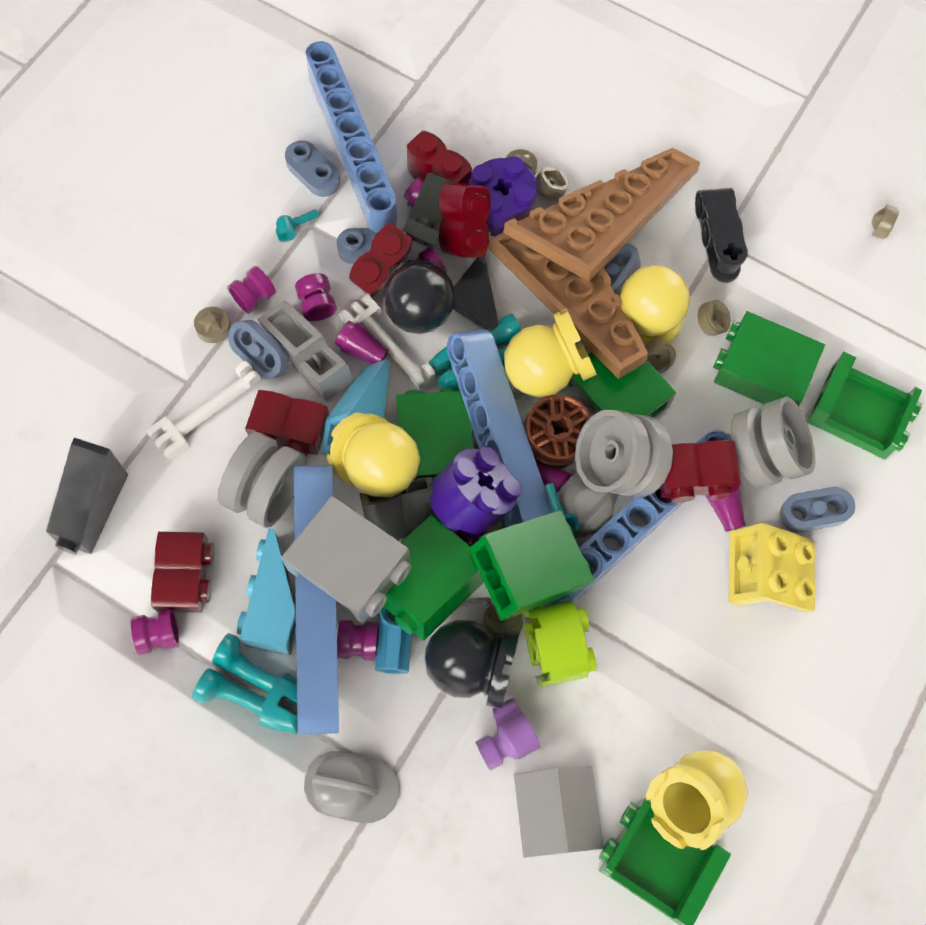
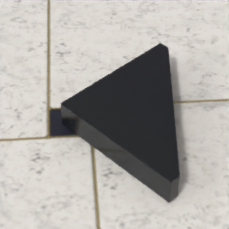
(475, 296)

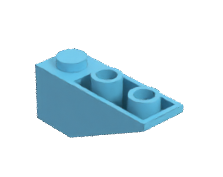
(364, 395)
(272, 607)

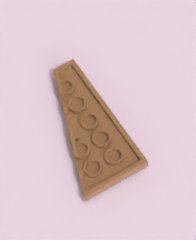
(603, 217)
(590, 304)

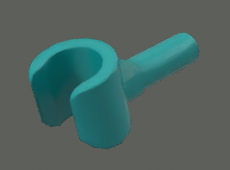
(286, 225)
(571, 519)

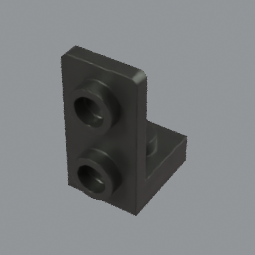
(426, 215)

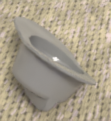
(590, 507)
(351, 787)

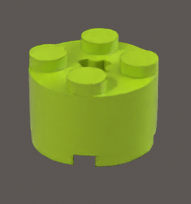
(558, 643)

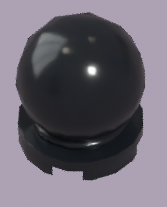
(419, 297)
(469, 660)

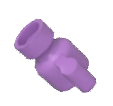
(513, 739)

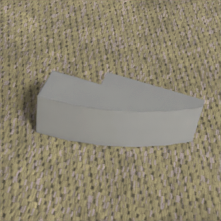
(307, 350)

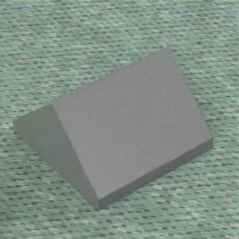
(558, 811)

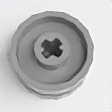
(773, 443)
(623, 453)
(260, 479)

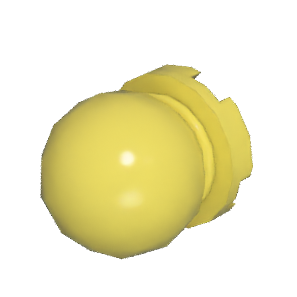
(655, 302)
(545, 357)
(373, 455)
(697, 799)

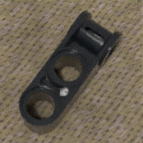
(721, 232)

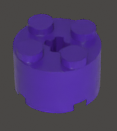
(510, 189)
(474, 492)

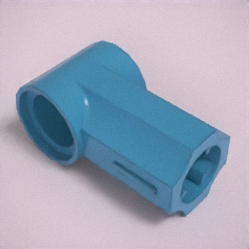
(392, 647)

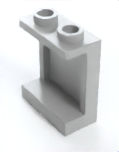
(348, 559)

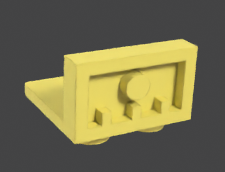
(771, 567)

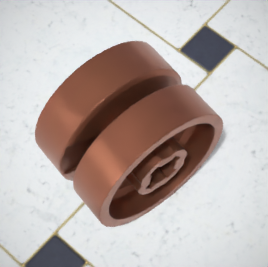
(559, 414)

